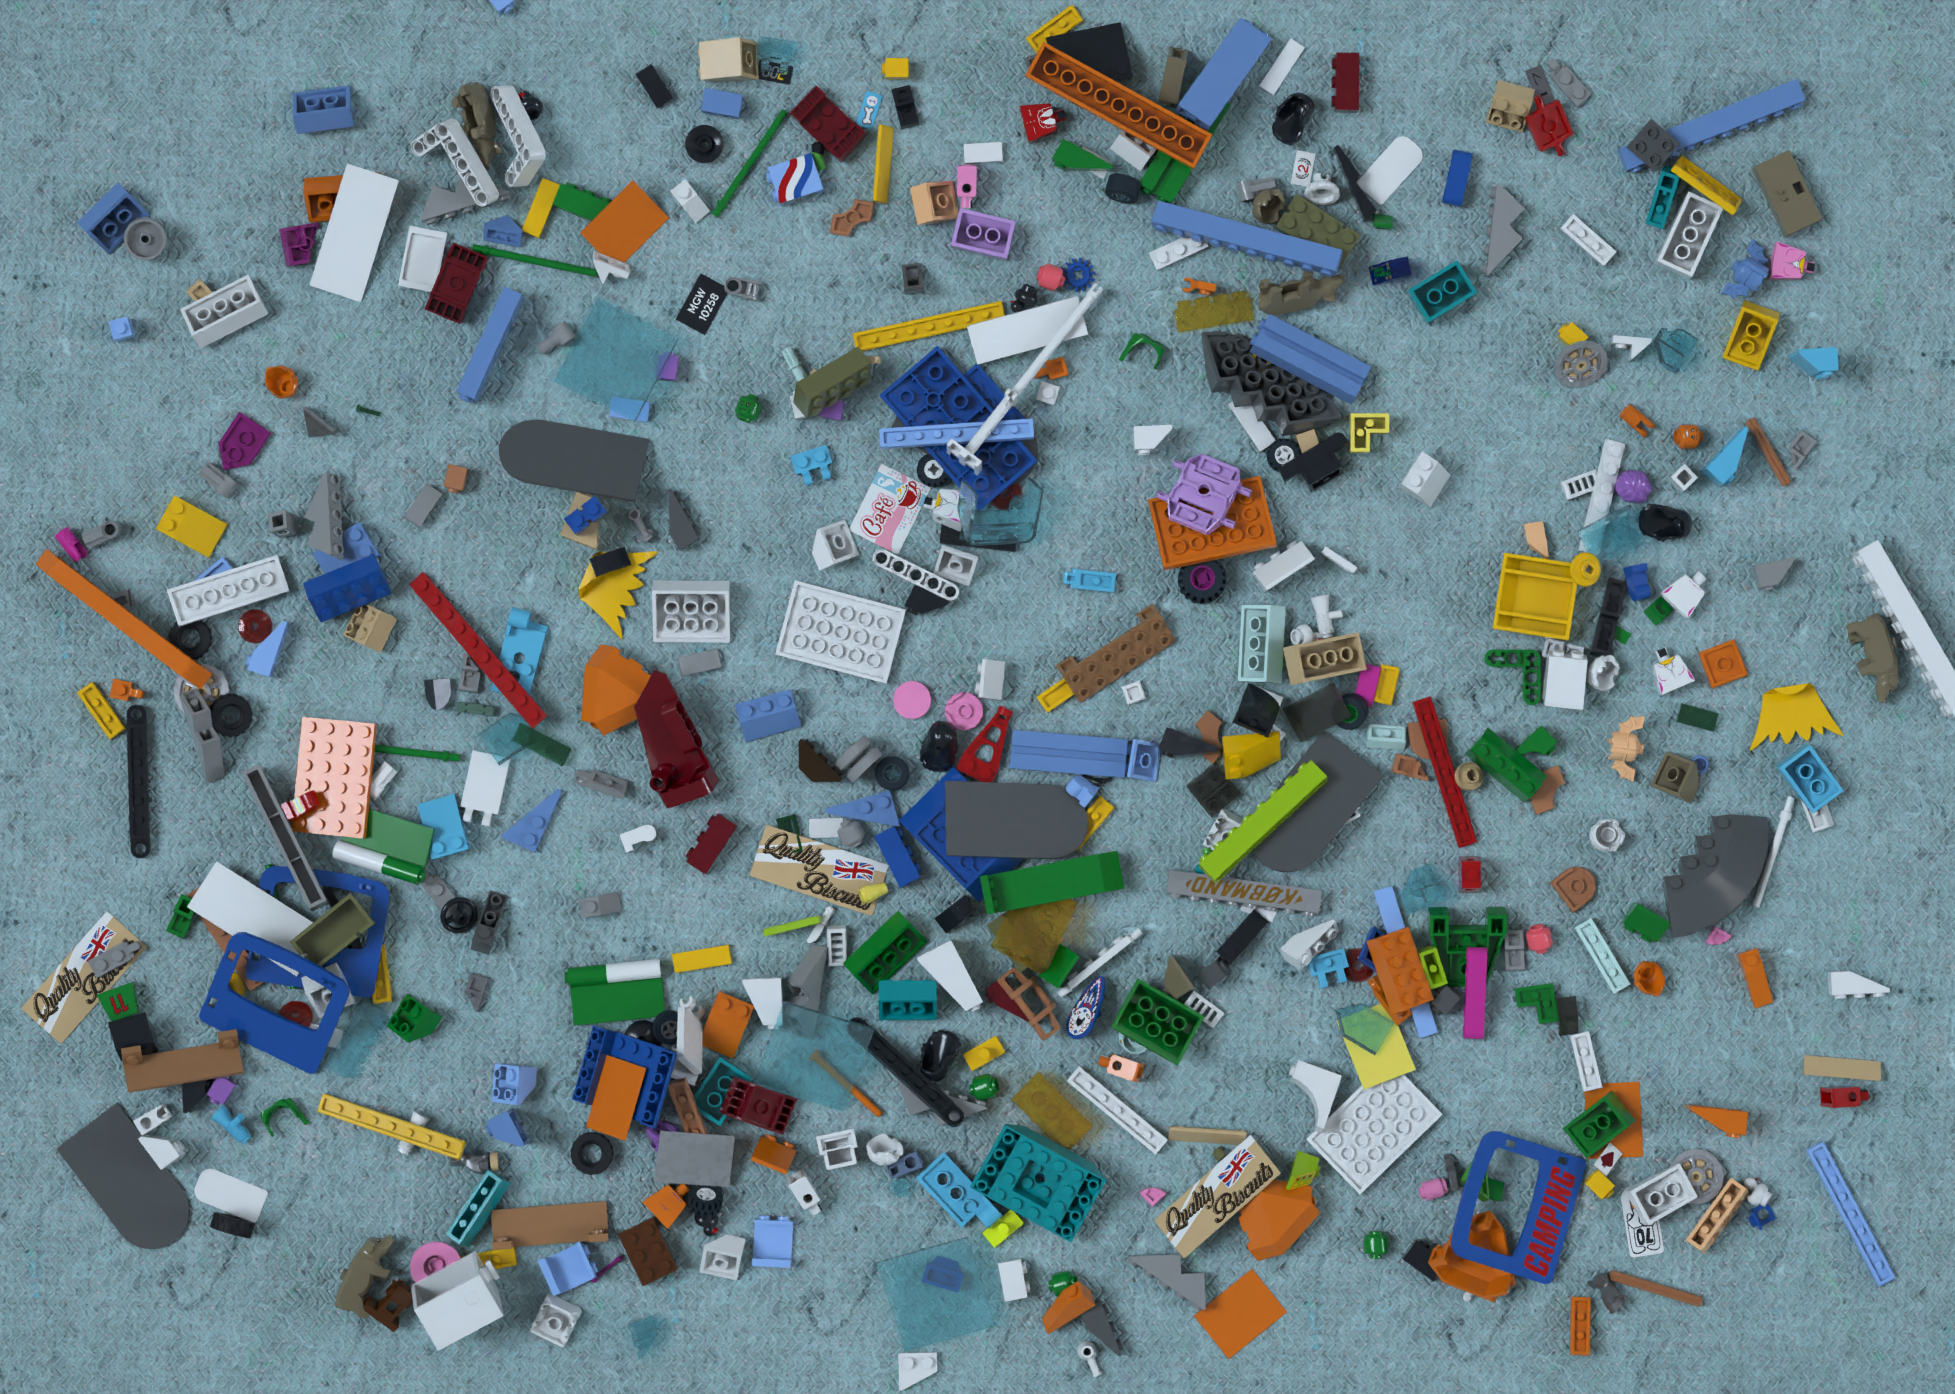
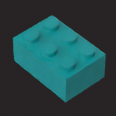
(1441, 292)
(908, 1000)
(715, 1087)

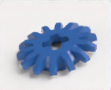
(1085, 272)

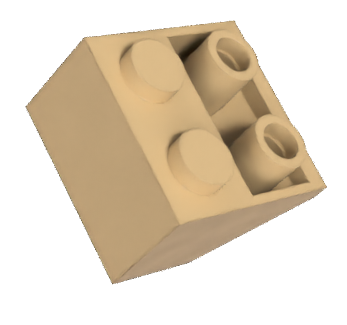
(1510, 105)
(370, 627)

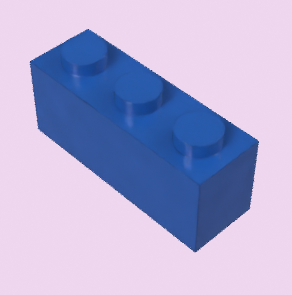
(898, 856)

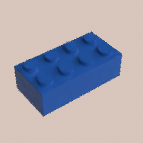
(347, 588)

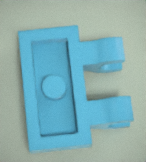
(811, 460)
(1327, 963)

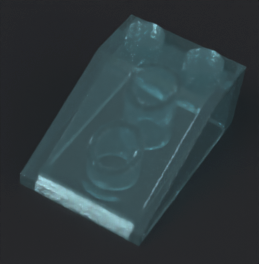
(1612, 534)

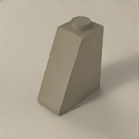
(1173, 75)

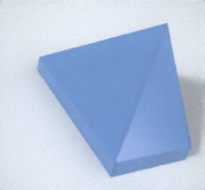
(503, 231)

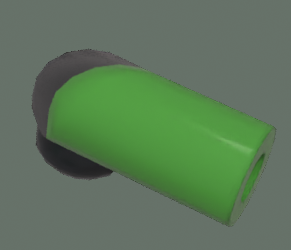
(817, 154)

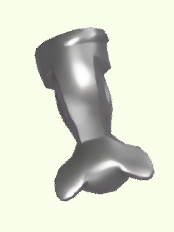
(475, 1163)
(1611, 1297)

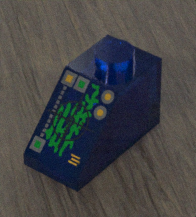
(1390, 271)

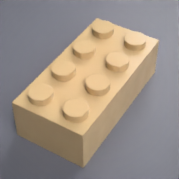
(1324, 658)

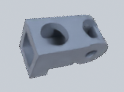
(906, 1164)

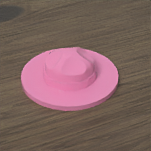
(431, 1258)

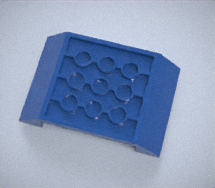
(928, 825)
(656, 1059)

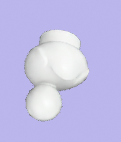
(1304, 634)
(1760, 1192)

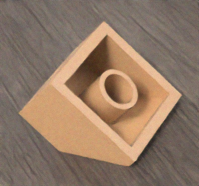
(934, 202)

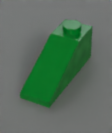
(1076, 158)

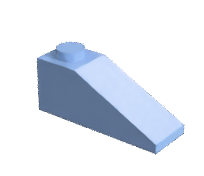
(266, 654)

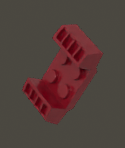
(828, 124)
(456, 283)
(758, 1105)

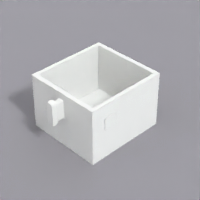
(457, 1300)

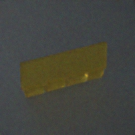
(1215, 314)

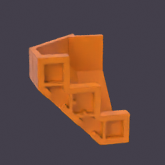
(611, 689)
(1277, 1218)
(1469, 1275)

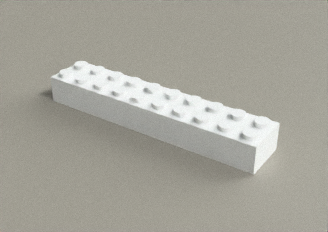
(1908, 623)

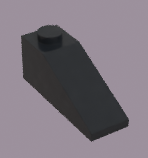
(1182, 745)
(1241, 936)

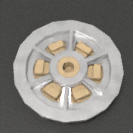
(1580, 364)
(212, 689)
(1703, 1173)

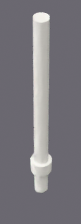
(1785, 816)

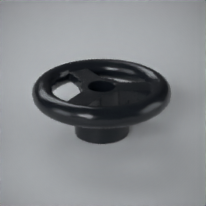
(464, 922)

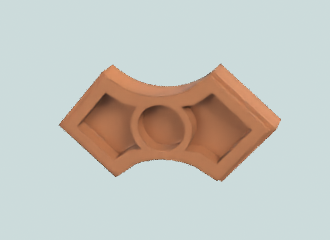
(845, 222)
(1208, 727)
(1543, 797)

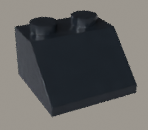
(132, 1032)

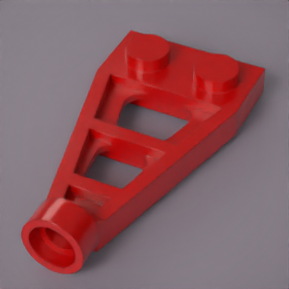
(977, 768)

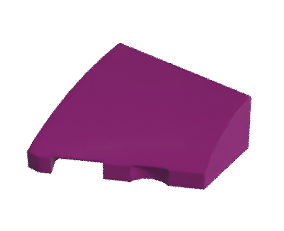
(298, 243)

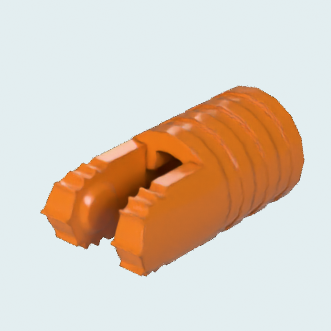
(1633, 417)

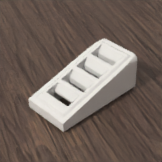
(1566, 490)
(836, 929)
(1191, 998)

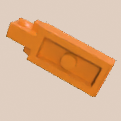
(1378, 992)

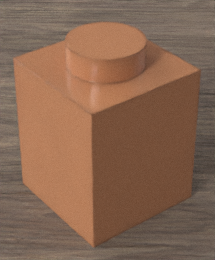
(456, 478)

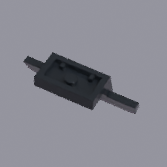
(1318, 463)

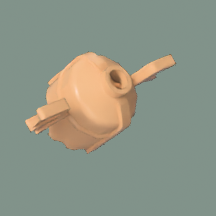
(1626, 746)

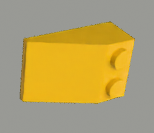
(1751, 335)
(191, 526)
(1249, 753)

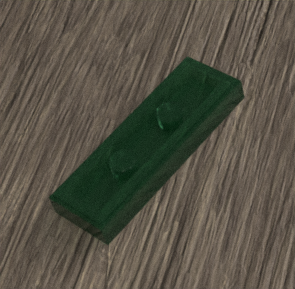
(541, 744)

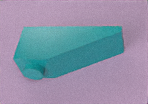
(1663, 198)

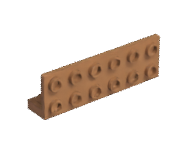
(1117, 656)
(182, 1065)
(549, 1225)

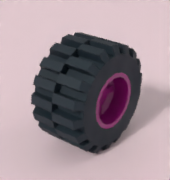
(1202, 581)

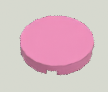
(912, 700)
(964, 711)

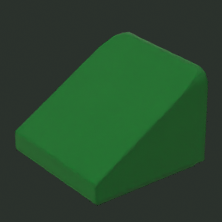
(1382, 222)
(1658, 611)
(1495, 1189)

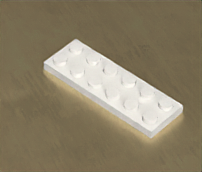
(228, 590)

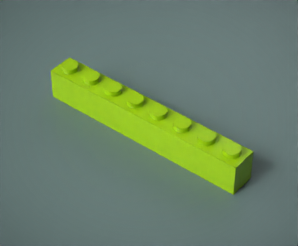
(1262, 821)

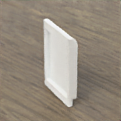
(422, 258)

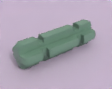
(475, 708)

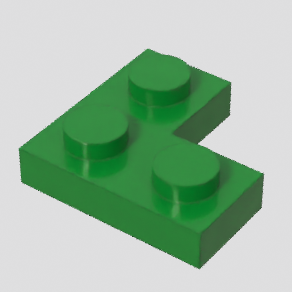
(1542, 997)

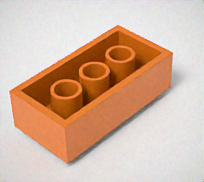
(1400, 970)

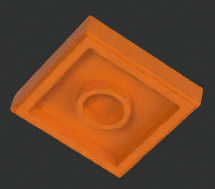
(1722, 663)

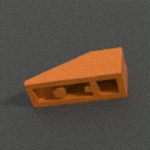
(1755, 977)
(1069, 1304)

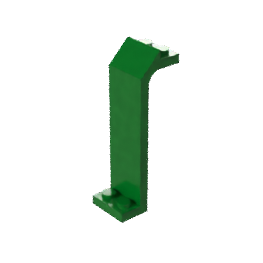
(1052, 882)

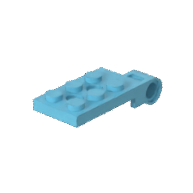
(968, 1204)

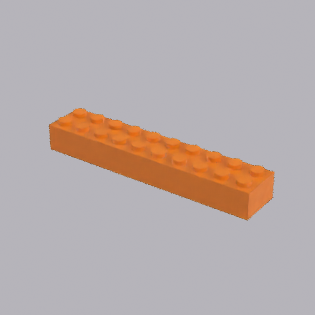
(1118, 105)

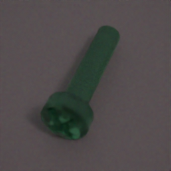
(366, 410)

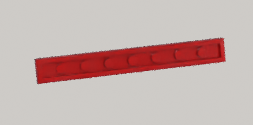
(1444, 771)

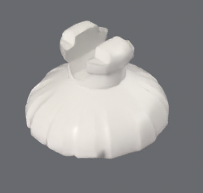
(1322, 191)

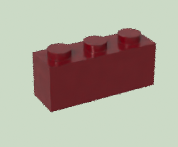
(1345, 82)
(710, 843)

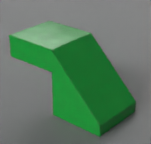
(182, 918)

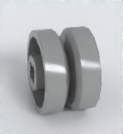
(139, 248)
(858, 758)

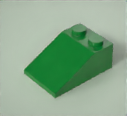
(1599, 1124)

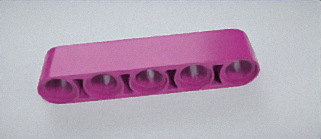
(1475, 993)

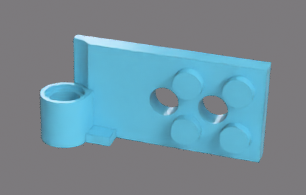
(522, 638)

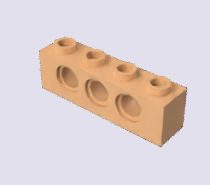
(1717, 1216)

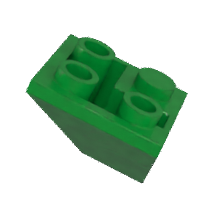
(413, 1019)

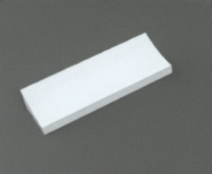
(1023, 330)

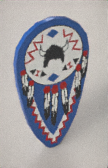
(1086, 1010)

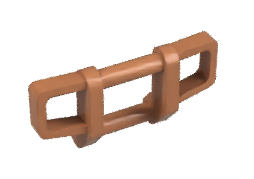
(1033, 1020)

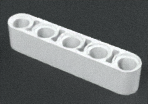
(908, 568)

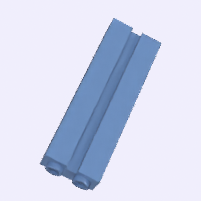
(1223, 74)
(490, 345)
(1309, 358)
(1069, 753)

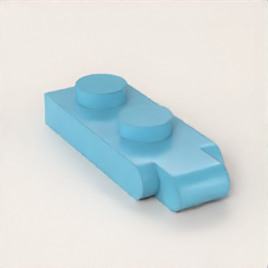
(1090, 580)

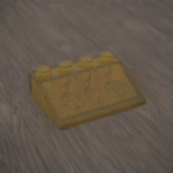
(1034, 933)

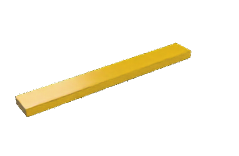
(926, 326)
(391, 1126)

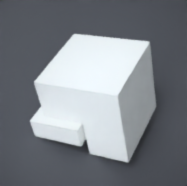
(838, 1148)

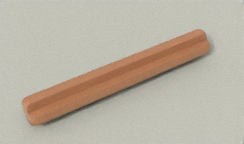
(1768, 451)

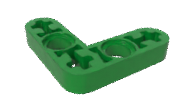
(1521, 662)

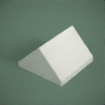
(955, 565)

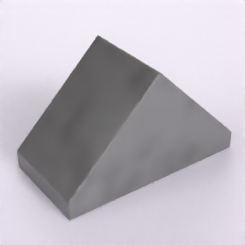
(912, 278)

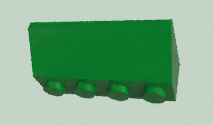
(1506, 765)
(885, 952)

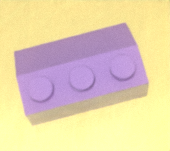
(983, 234)

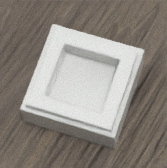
(1133, 692)

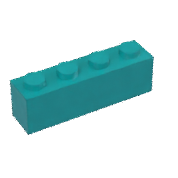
(478, 1208)

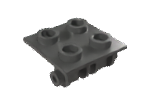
(1653, 145)

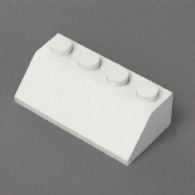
(224, 311)

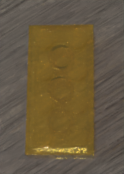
(1052, 1111)

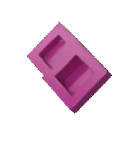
(1367, 683)

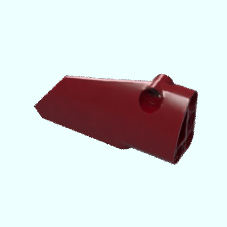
(672, 745)

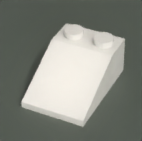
(1661, 1194)

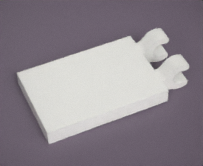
(484, 786)
(690, 1035)

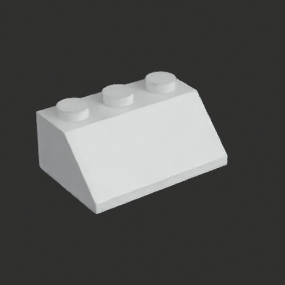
(1282, 565)

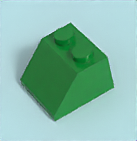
(1644, 922)
(1060, 966)

